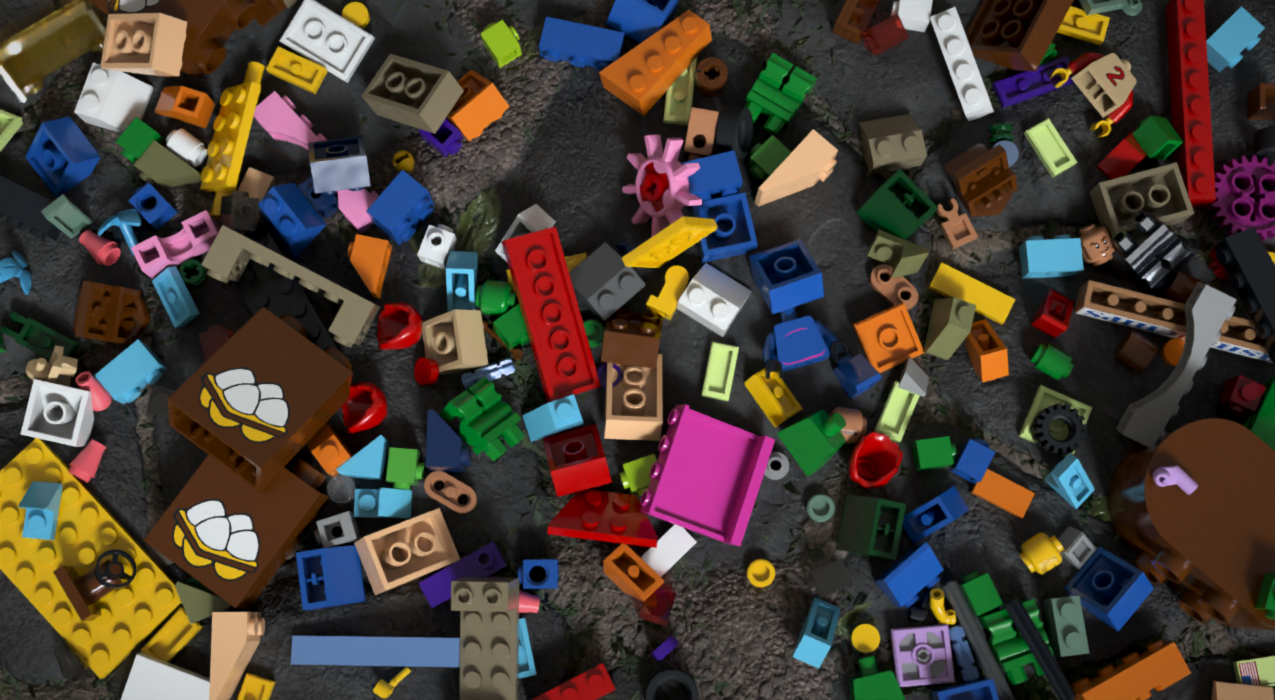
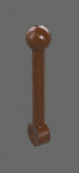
(517, 353)

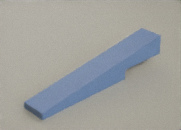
(375, 651)

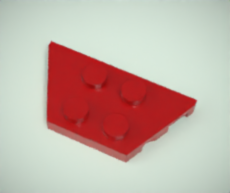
(604, 518)

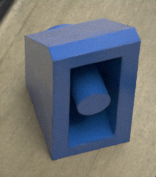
(856, 375)
(934, 514)

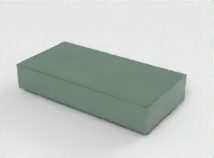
(66, 216)

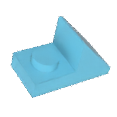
(1070, 481)
(383, 503)
(42, 510)

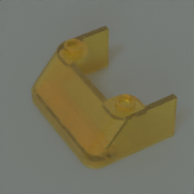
(50, 45)

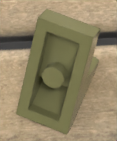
(899, 253)

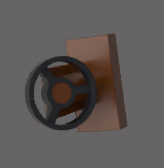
(95, 584)

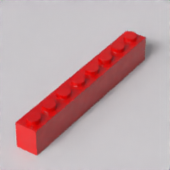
(1191, 98)

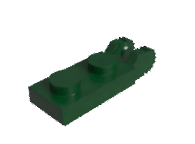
(39, 337)

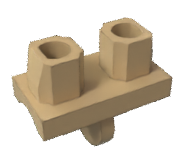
(57, 370)

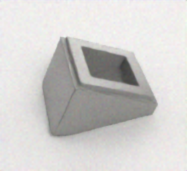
(913, 378)
(1076, 547)

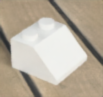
(112, 99)
(713, 299)
(59, 414)

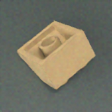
(455, 341)

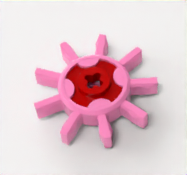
(661, 183)

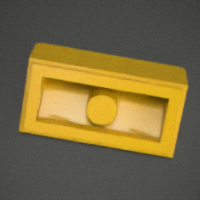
(773, 397)

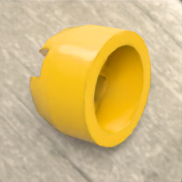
(407, 164)

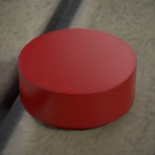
(426, 371)

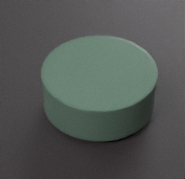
(820, 508)

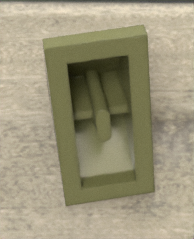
(199, 601)

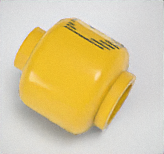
(1041, 553)

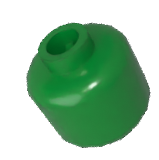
(495, 297)

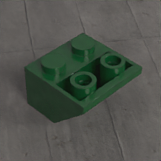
(897, 207)
(871, 527)

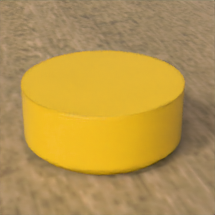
(356, 14)
(760, 573)
(865, 638)

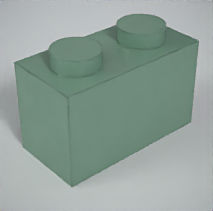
(1065, 626)

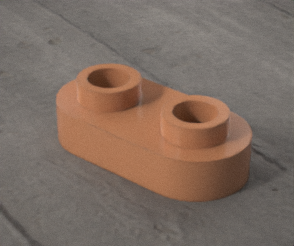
(891, 289)
(451, 492)

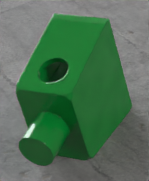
(814, 439)
(874, 683)

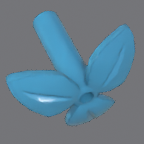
(124, 220)
(15, 268)

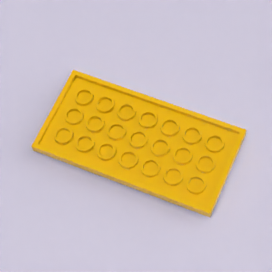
(81, 536)

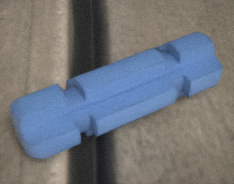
(491, 372)
(963, 653)

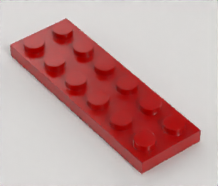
(551, 314)

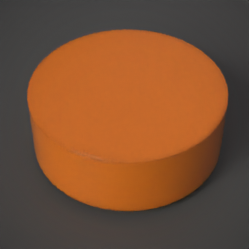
(1172, 351)

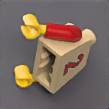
(1105, 83)

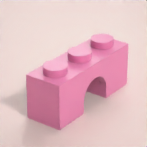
(193, 240)

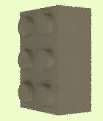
(412, 93)
(1152, 191)

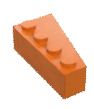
(657, 62)

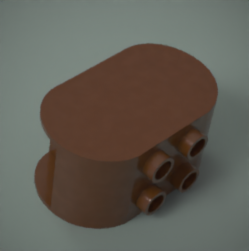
(1205, 542)

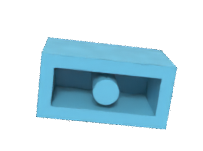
(1231, 38)
(1051, 257)
(131, 372)

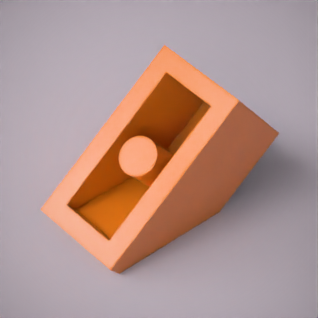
(370, 259)
(986, 352)
(329, 449)
(631, 573)

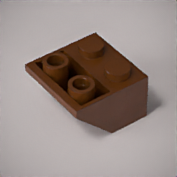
(632, 338)

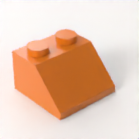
(476, 106)

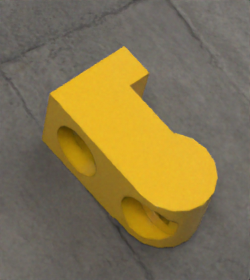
(675, 284)

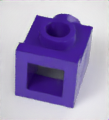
(451, 145)

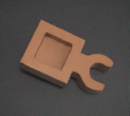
(957, 228)

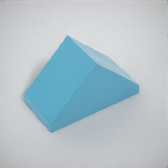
(368, 462)

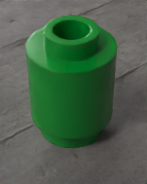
(1052, 361)

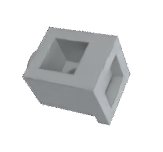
(350, 531)

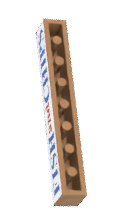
(1162, 317)

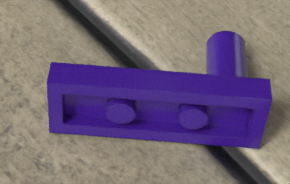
(480, 563)

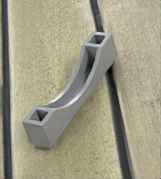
(1205, 315)

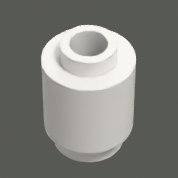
(186, 147)

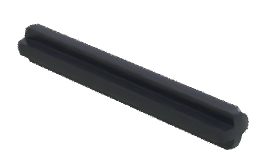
(1039, 649)

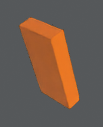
(1003, 493)

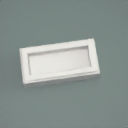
(669, 550)

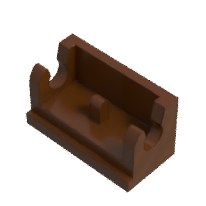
(854, 19)

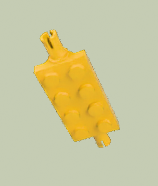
(231, 136)

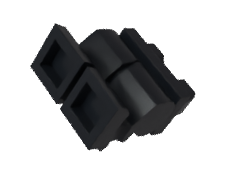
(1147, 241)

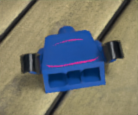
(799, 344)

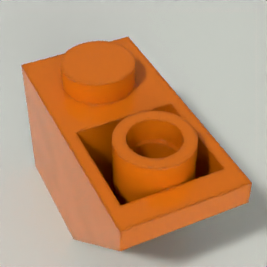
(185, 105)

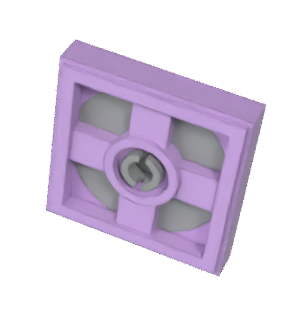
(922, 655)

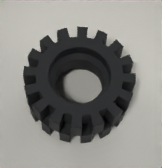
(1073, 421)

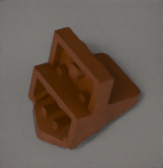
(982, 179)
(110, 313)

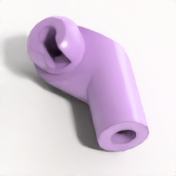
(1174, 476)

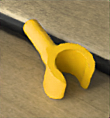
(385, 689)

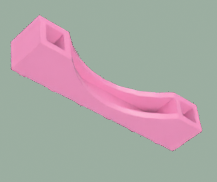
(283, 124)

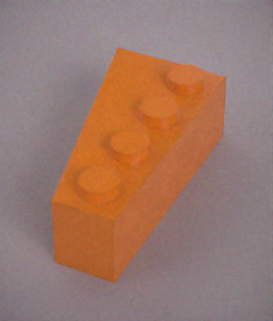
(1136, 676)

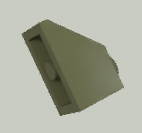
(165, 168)
(948, 326)

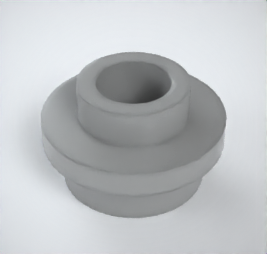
(784, 463)

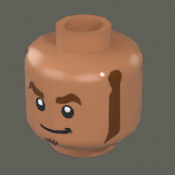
(1096, 244)
(855, 424)

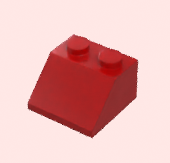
(576, 460)

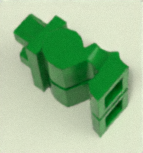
(778, 104)
(484, 419)
(1008, 644)

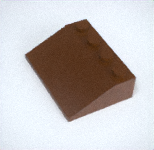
(1015, 31)

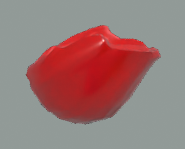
(398, 326)
(364, 407)
(874, 460)

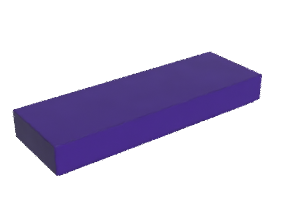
(1030, 83)

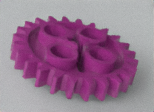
(1229, 196)

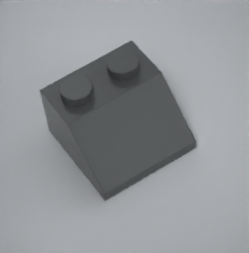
(604, 281)

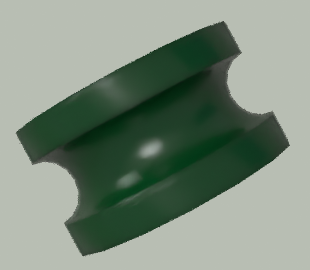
(1000, 132)
(194, 280)

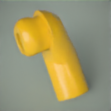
(937, 607)

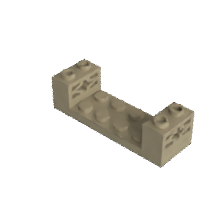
(232, 252)
(488, 636)

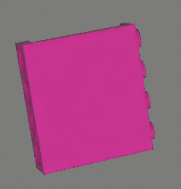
(706, 475)

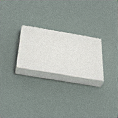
(327, 39)
(160, 680)

